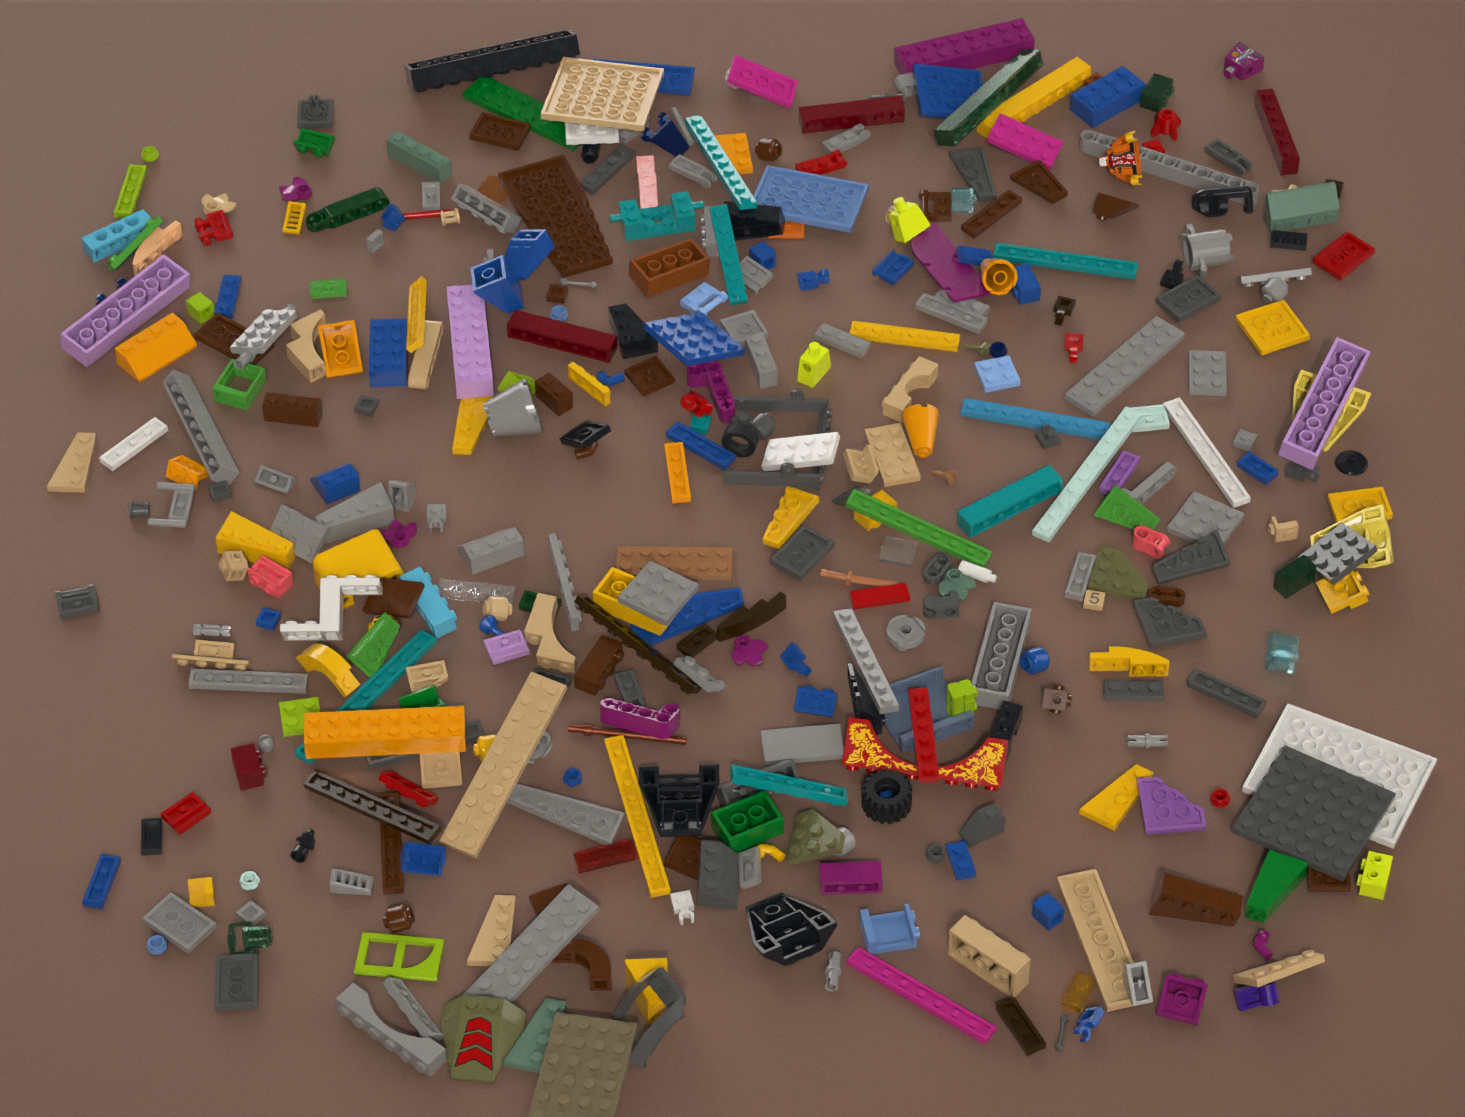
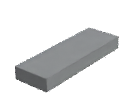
(1080, 576)

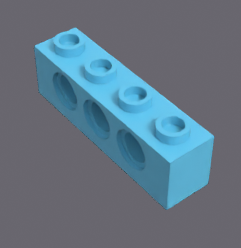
(114, 236)

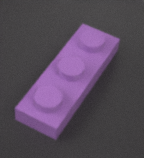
(1120, 472)

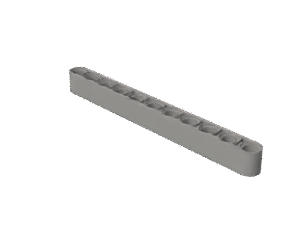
(1169, 166)

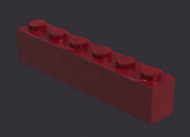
(851, 113)
(1277, 132)
(562, 336)

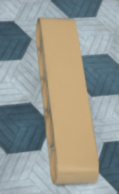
(426, 356)

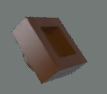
(557, 293)

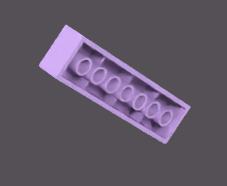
(125, 310)
(469, 343)
(1324, 403)

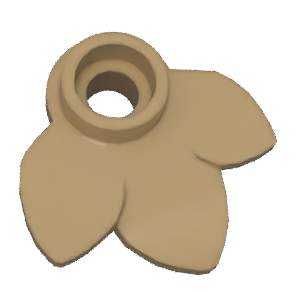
(218, 203)

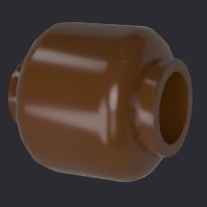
(768, 149)
(398, 918)

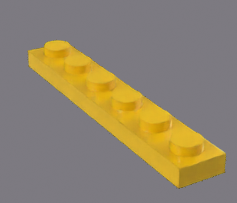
(416, 314)
(905, 336)

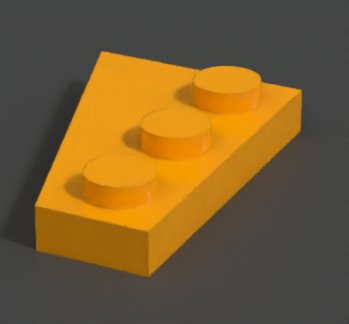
(737, 150)

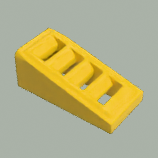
(294, 207)

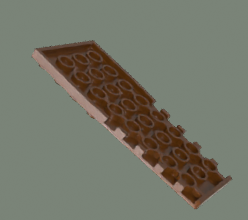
(552, 199)

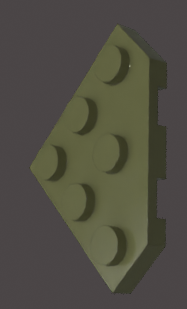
(1117, 575)
(813, 838)

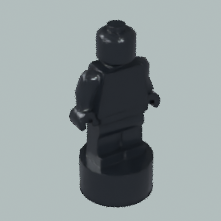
(306, 842)

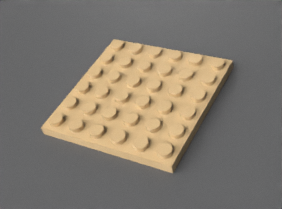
(602, 94)

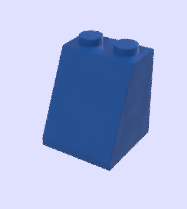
(497, 284)

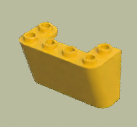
(357, 557)

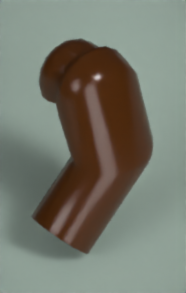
(589, 451)

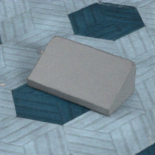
(275, 479)

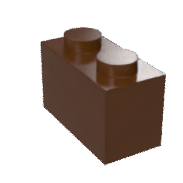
(553, 394)

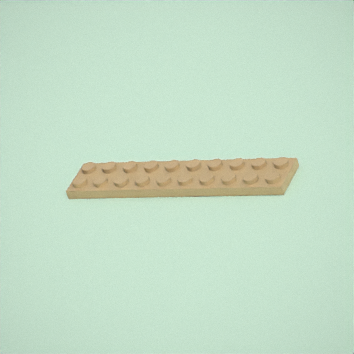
(503, 765)

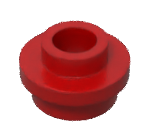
(1219, 794)

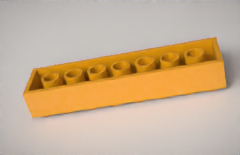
(384, 732)

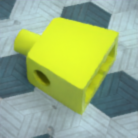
(907, 220)
(813, 364)

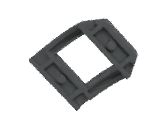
(670, 995)

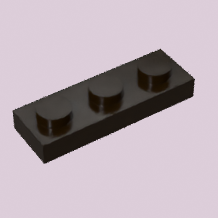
(1020, 1026)

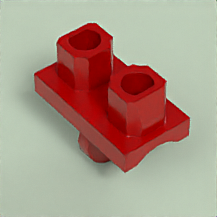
(696, 404)

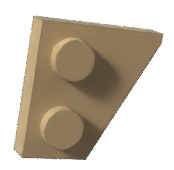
(426, 675)

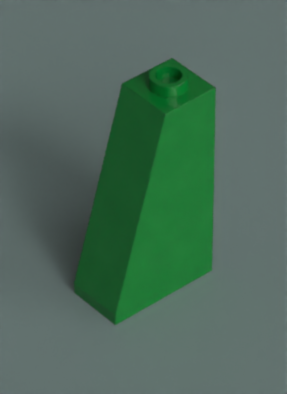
(1274, 884)

